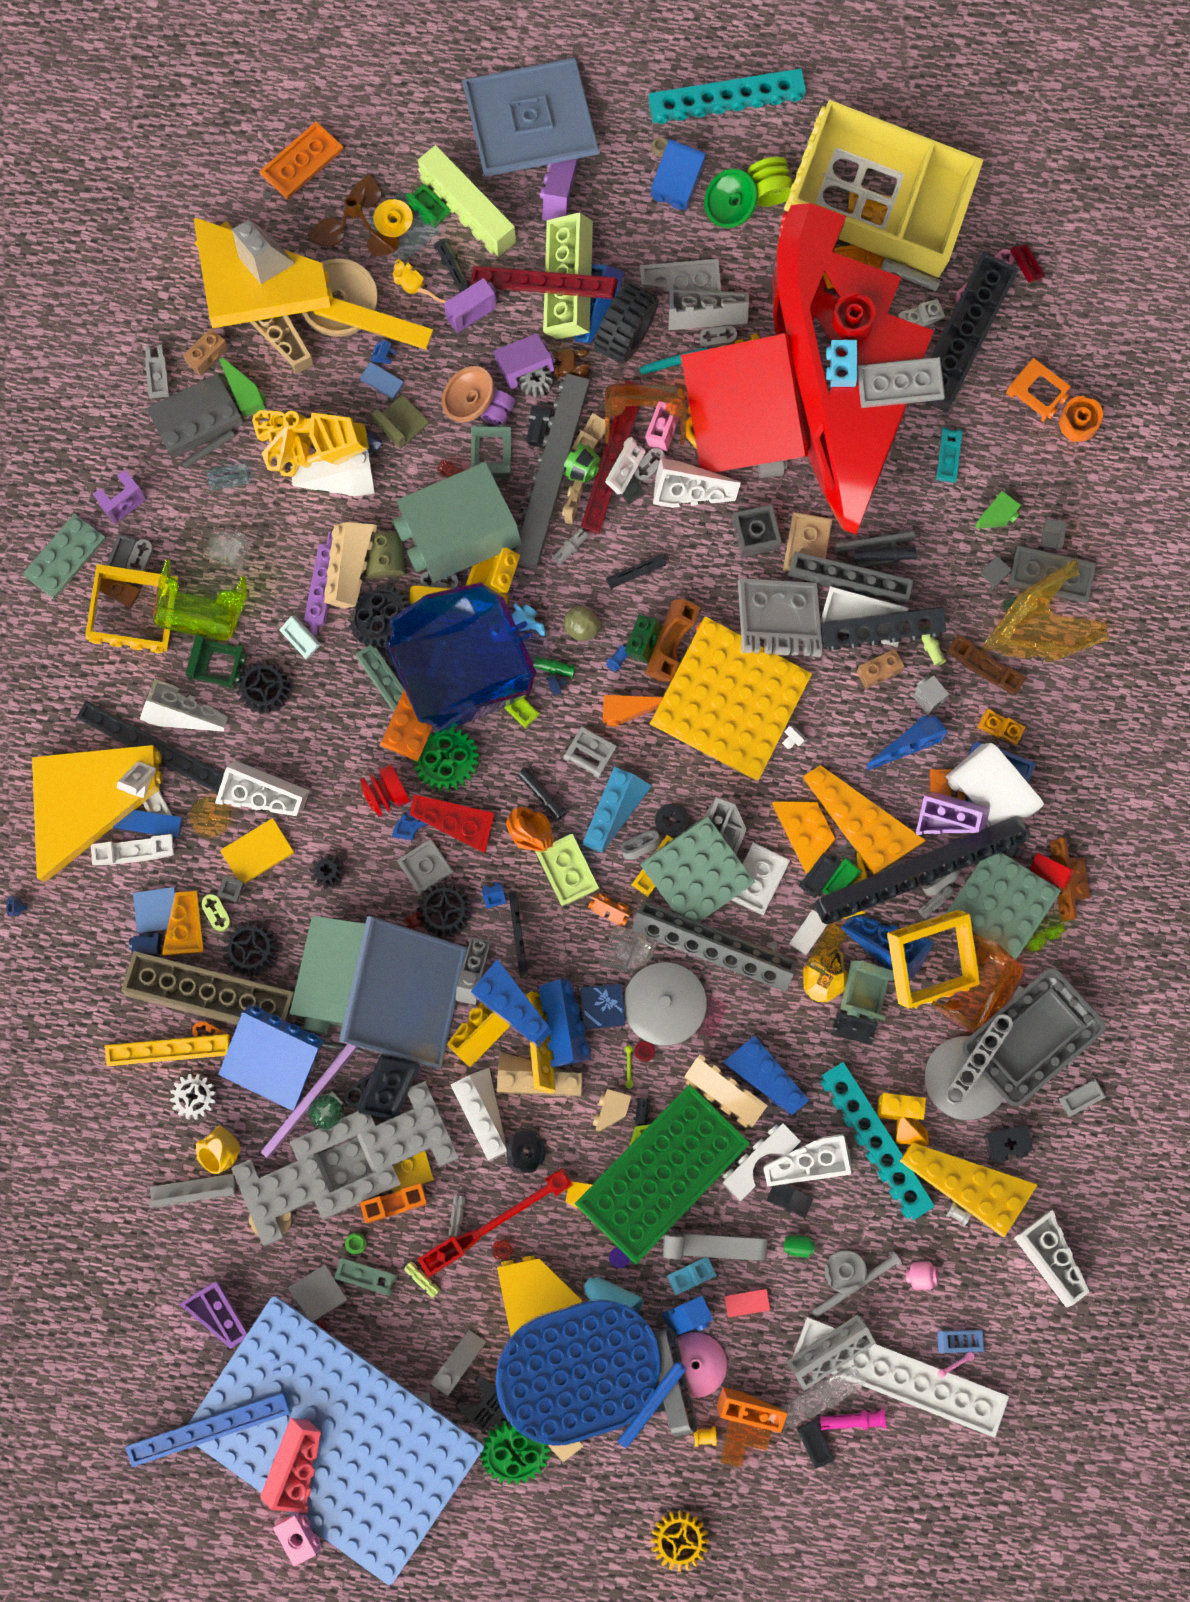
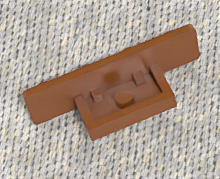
(1078, 886)

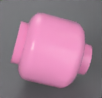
(922, 1275)

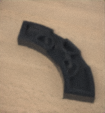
(517, 929)

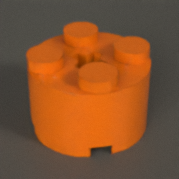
(1071, 419)

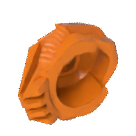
(530, 829)

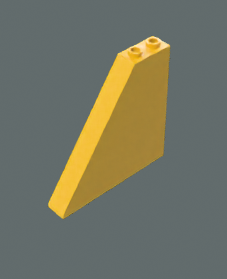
(236, 294)
(81, 801)
(531, 1290)

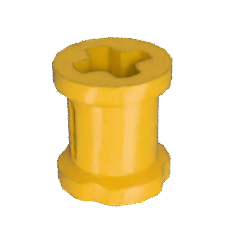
(705, 1436)

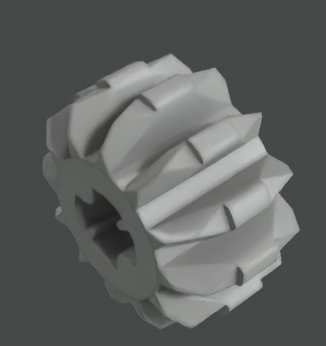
(536, 387)

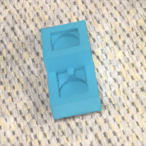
(691, 1276)

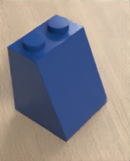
(678, 175)

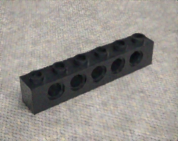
(936, 627)

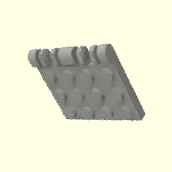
(779, 613)

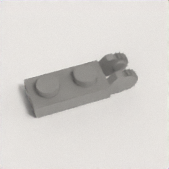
(156, 373)

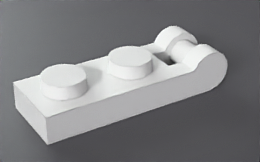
(625, 466)

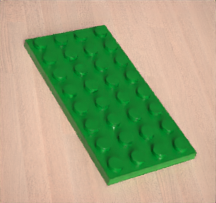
(662, 1174)

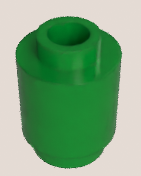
(798, 1246)

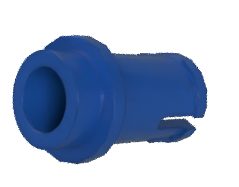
(615, 662)

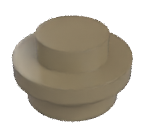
(658, 146)

